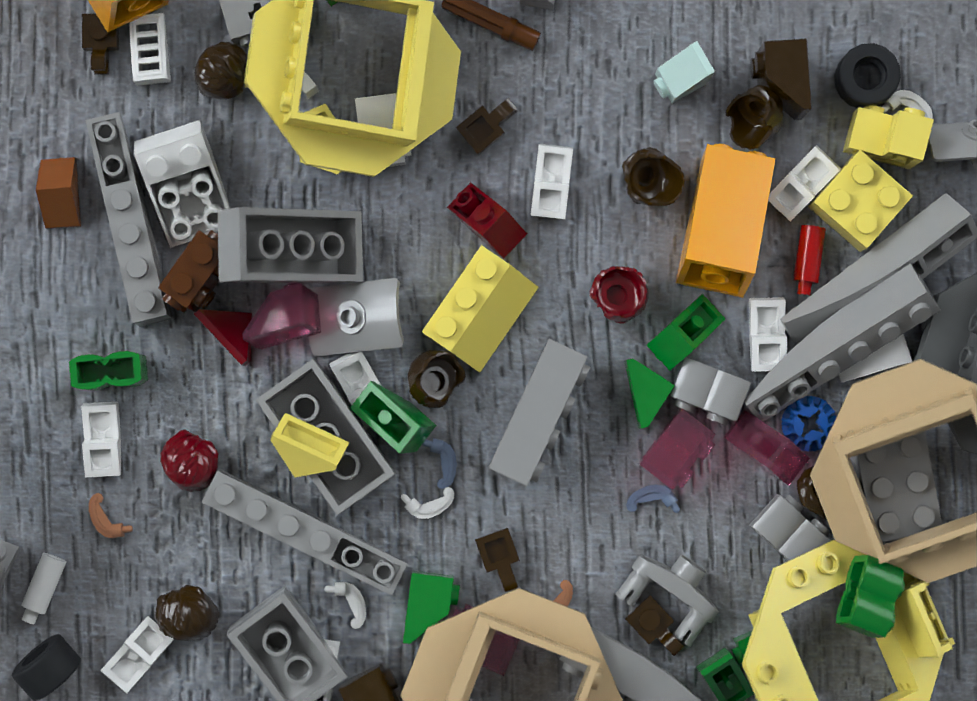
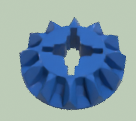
(793, 427)

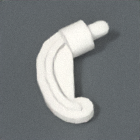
(909, 100)
(430, 508)
(354, 599)

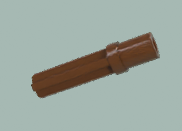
(493, 21)

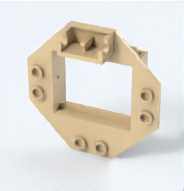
(878, 414)
(457, 647)

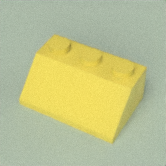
(480, 309)

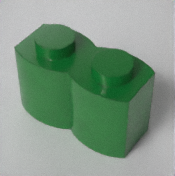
(101, 372)
(870, 596)

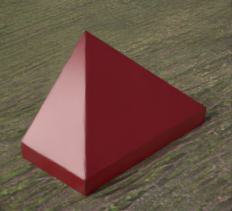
(228, 330)

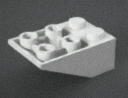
(182, 181)

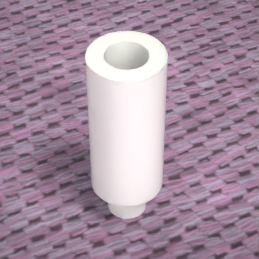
(42, 586)

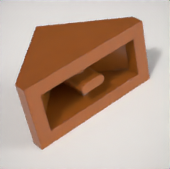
(59, 192)

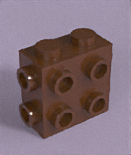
(193, 275)

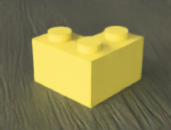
(888, 138)

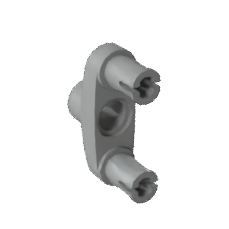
(680, 581)

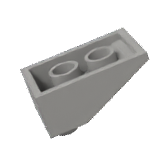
(286, 649)

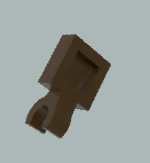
(99, 41)
(483, 128)
(498, 553)
(652, 622)

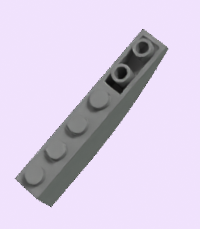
(128, 220)
(922, 242)
(844, 340)
(304, 531)
(634, 673)

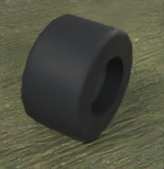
(879, 57)
(46, 667)

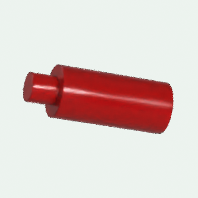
(809, 258)

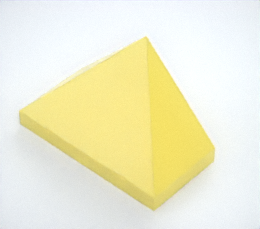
(306, 447)

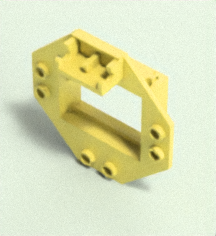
(422, 99)
(910, 649)

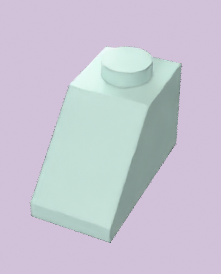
(683, 73)

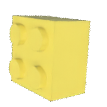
(860, 201)

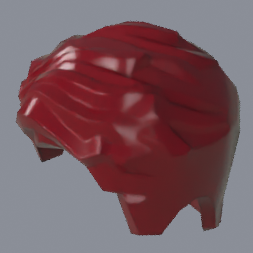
(620, 293)
(189, 461)

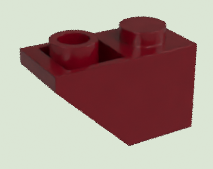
(487, 220)

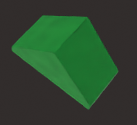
(647, 391)
(725, 677)

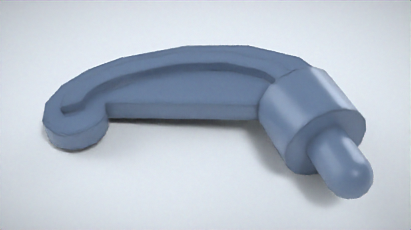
(448, 460)
(652, 493)

